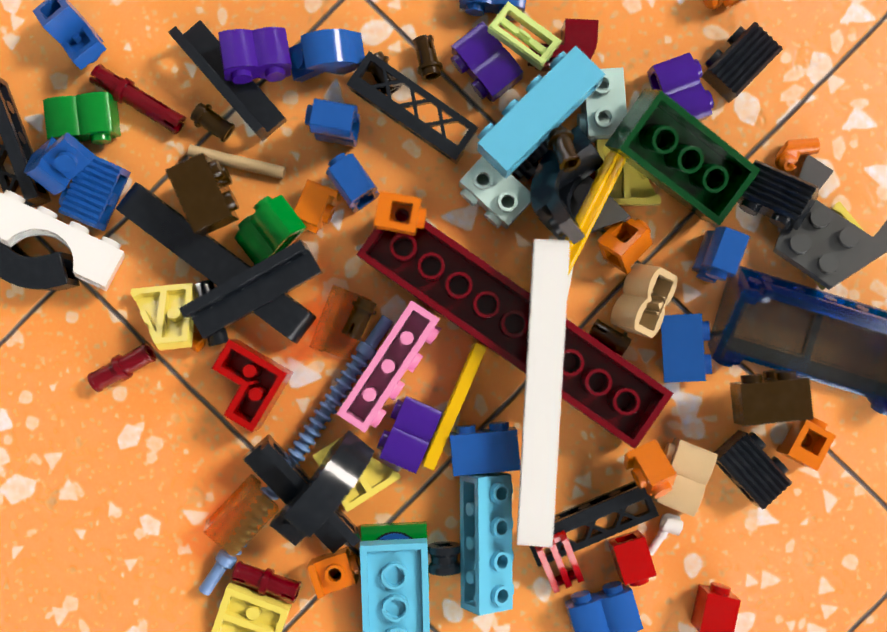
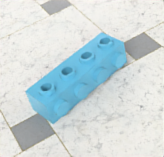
(540, 111)
(486, 543)

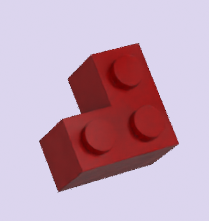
(259, 381)

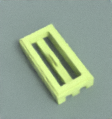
(515, 45)

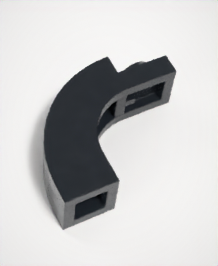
(553, 188)
(44, 272)
(324, 490)

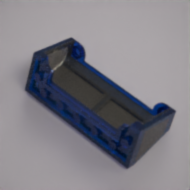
(802, 332)

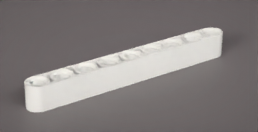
(543, 392)

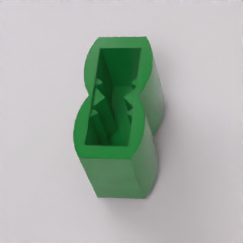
(83, 116)
(269, 229)

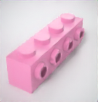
(388, 366)

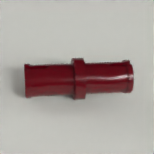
(121, 367)
(266, 581)

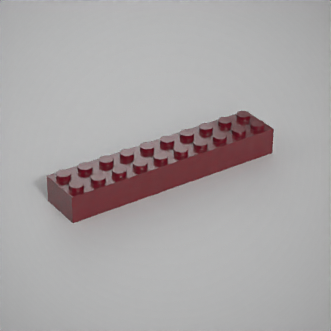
(498, 316)

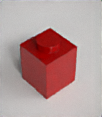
(632, 558)
(715, 608)

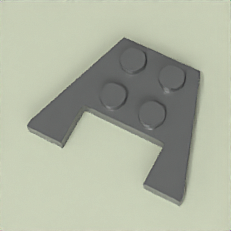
(826, 243)

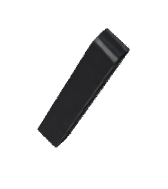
(208, 256)

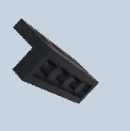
(245, 98)
(403, 117)
(19, 150)
(252, 289)
(287, 480)
(596, 508)

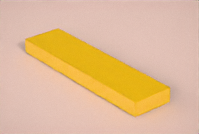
(453, 406)

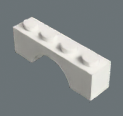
(93, 259)

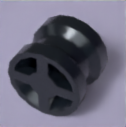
(444, 558)

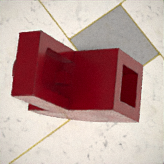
(574, 33)

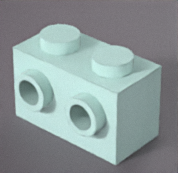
(604, 107)
(498, 196)

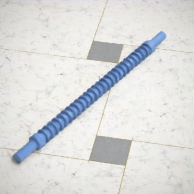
(365, 351)

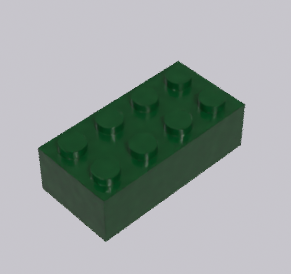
(682, 156)

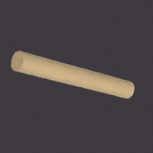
(240, 162)

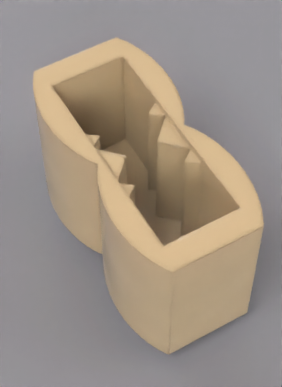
(644, 299)
(693, 472)

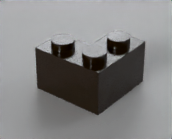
(204, 193)
(771, 398)

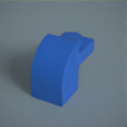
(71, 31)
(326, 51)
(58, 162)

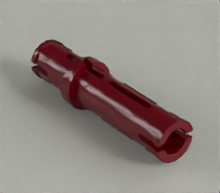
(126, 91)

